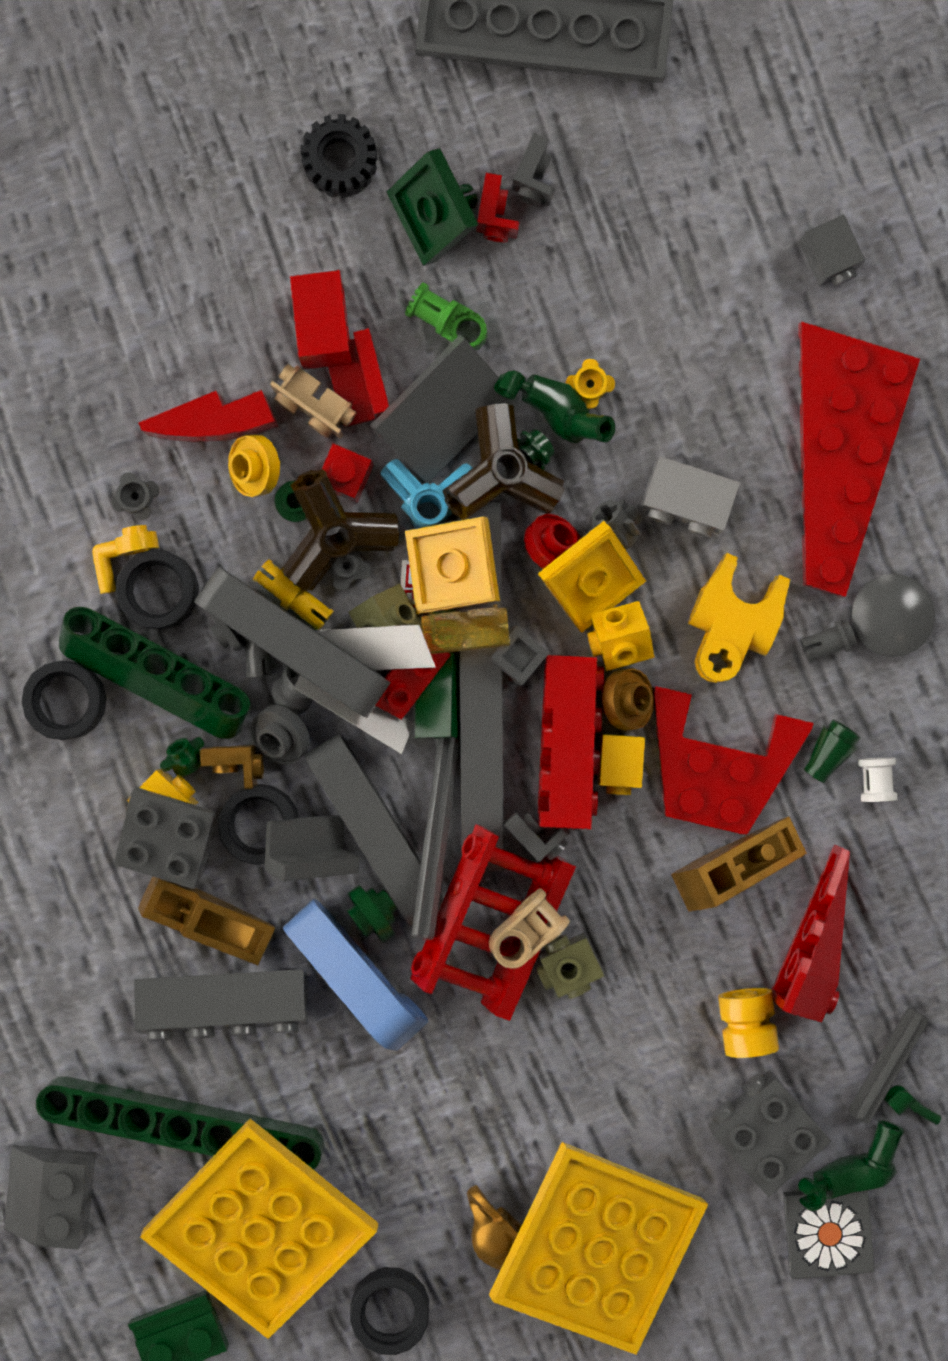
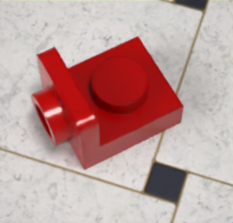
(492, 203)

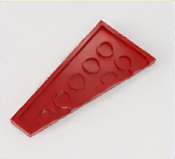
(847, 431)

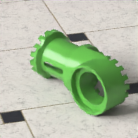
(444, 315)

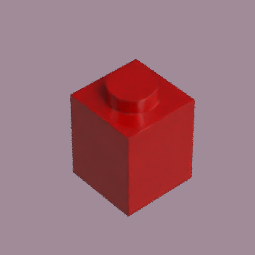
(347, 472)

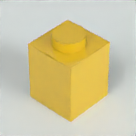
(621, 763)

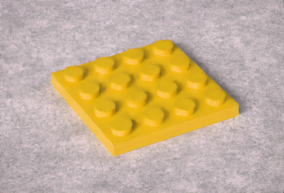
(259, 1229)
(598, 1249)

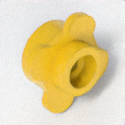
(602, 383)

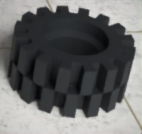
(333, 131)

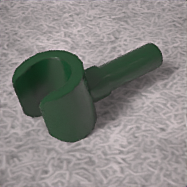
(901, 1100)

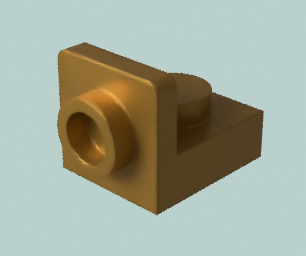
(226, 758)

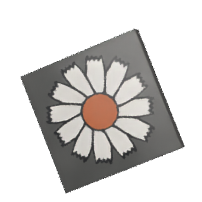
(829, 1239)

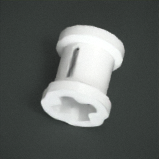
(878, 779)

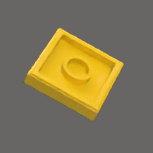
(452, 565)
(592, 576)

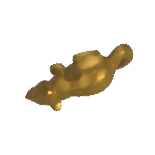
(492, 1229)

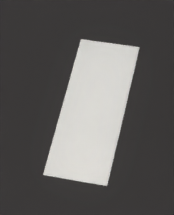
(384, 646)
(379, 723)

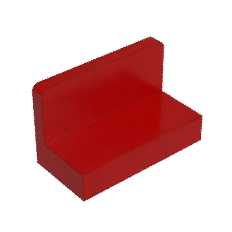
(361, 381)

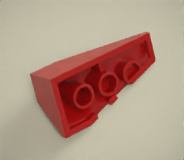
(812, 964)

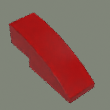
(211, 420)

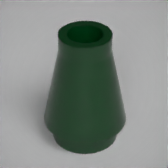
(831, 750)

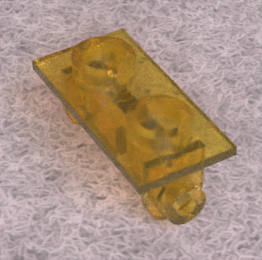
(466, 630)

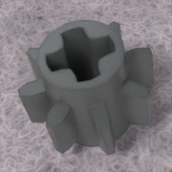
(621, 520)

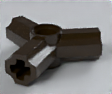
(483, 482)
(324, 511)

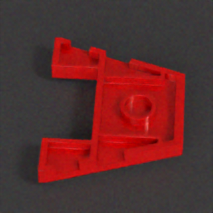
(716, 782)

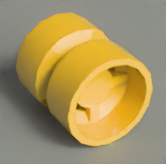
(748, 1022)

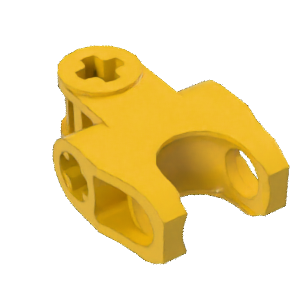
(732, 624)

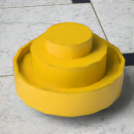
(254, 465)

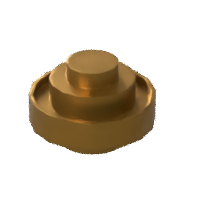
(628, 699)

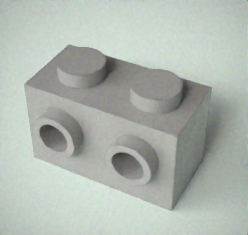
(689, 497)

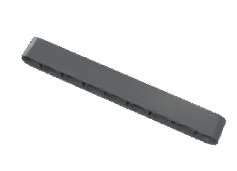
(482, 720)

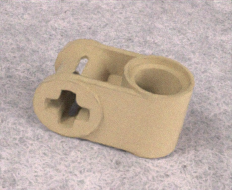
(529, 928)

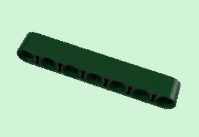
(161, 1111)

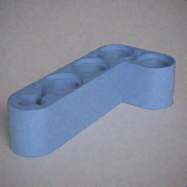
(355, 979)

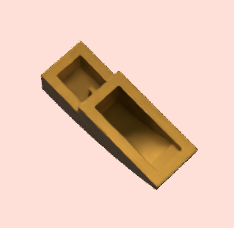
(206, 919)

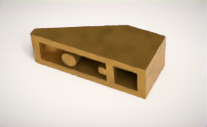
(738, 865)

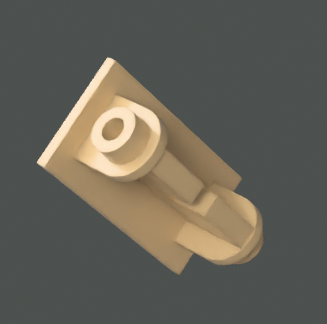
(298, 393)

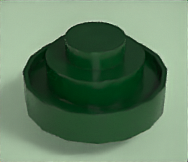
(372, 912)

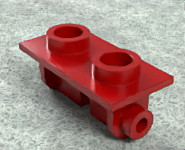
(408, 686)

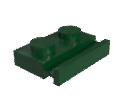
(180, 1331)

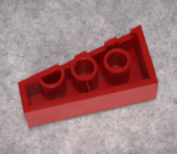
(568, 742)

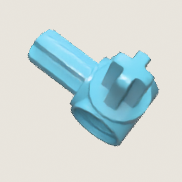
(415, 493)

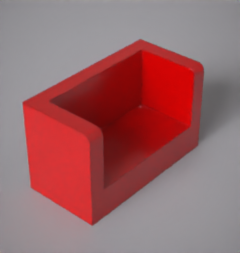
(321, 319)

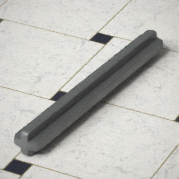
(435, 839)

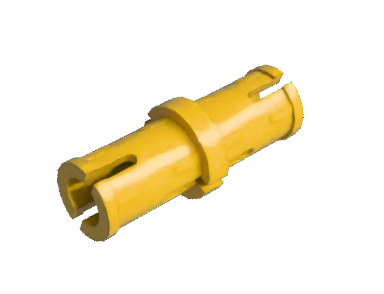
(292, 596)

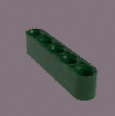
(142, 655)

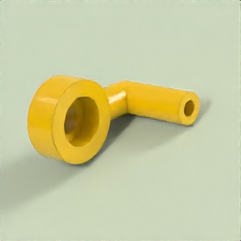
(134, 541)

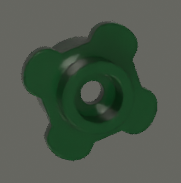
(535, 448)
(183, 756)

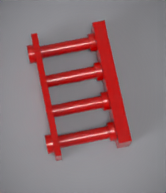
(505, 986)

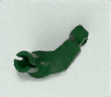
(560, 406)
(855, 1172)

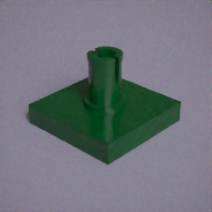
(433, 206)

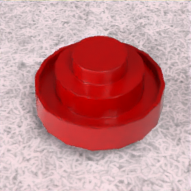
(549, 538)

